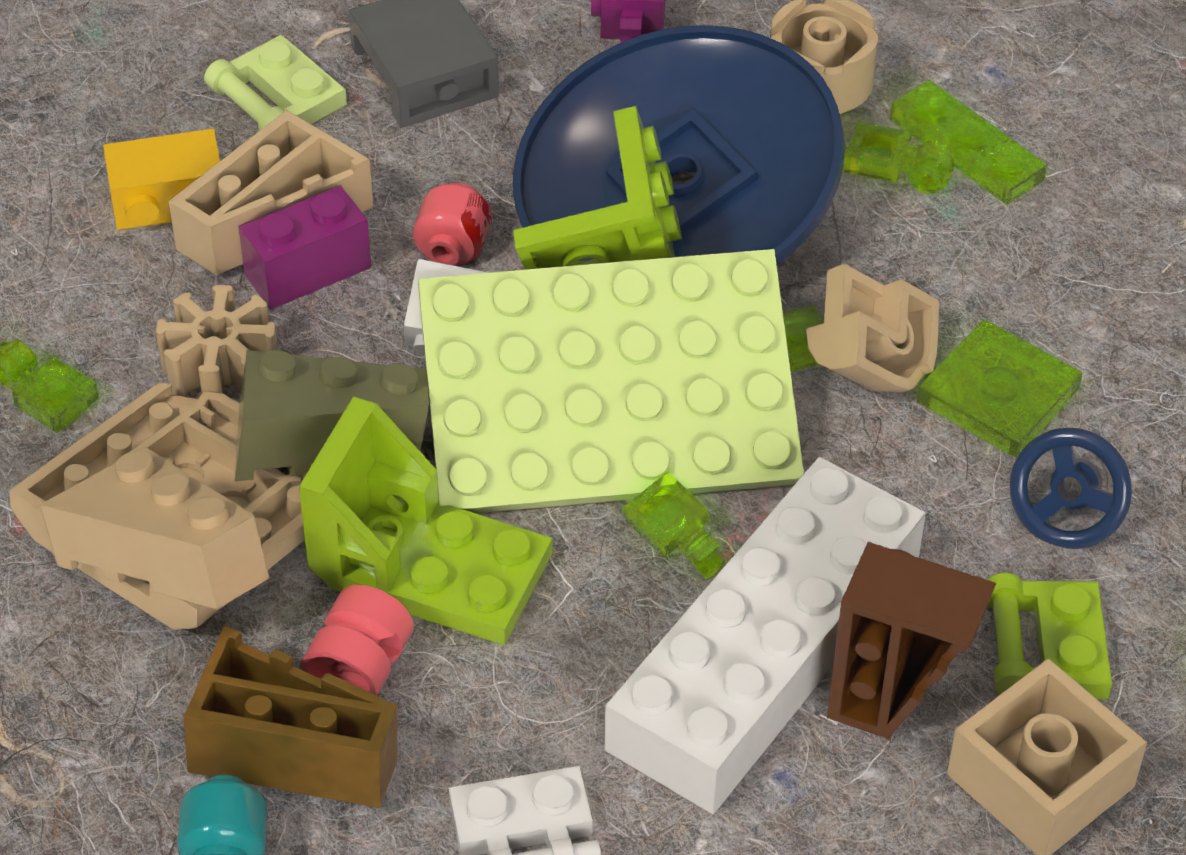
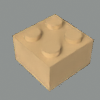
(1045, 758)

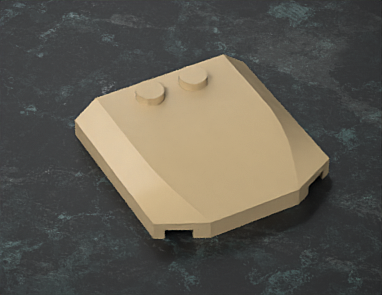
(195, 438)

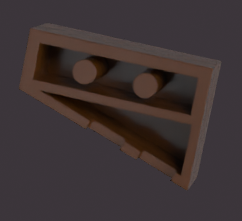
(898, 635)

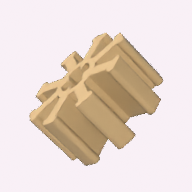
(212, 345)

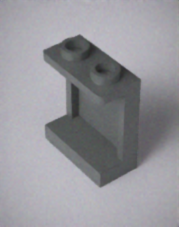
(426, 56)

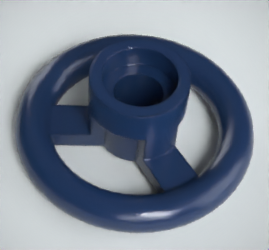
(1113, 504)

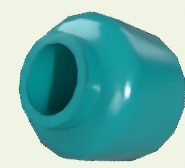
(222, 819)

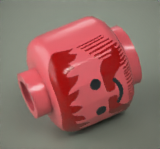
(452, 221)

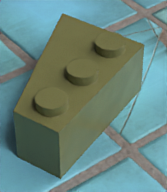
(297, 400)

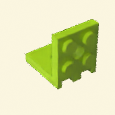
(619, 232)

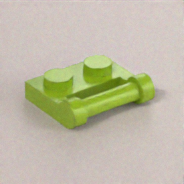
(1067, 630)

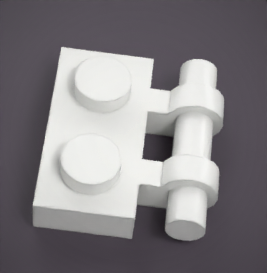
(524, 813)

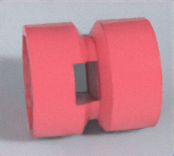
(360, 639)

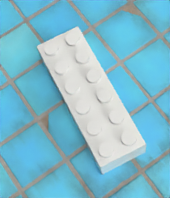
(754, 638)

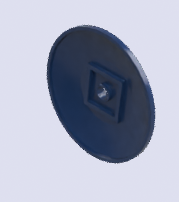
(722, 106)

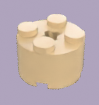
(836, 41)

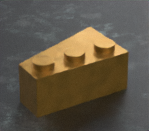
(288, 728)

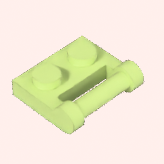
(283, 76)

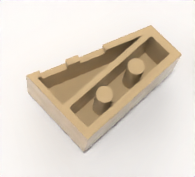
(264, 174)
(157, 527)

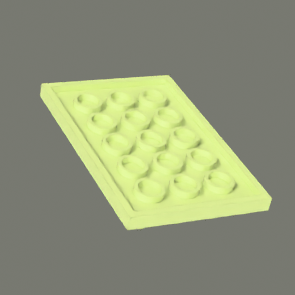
(608, 380)

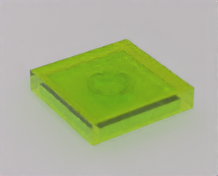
(999, 387)

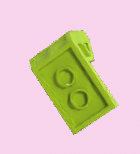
(380, 524)

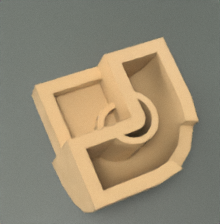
(876, 331)

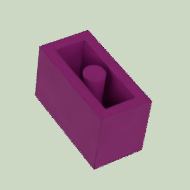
(305, 247)

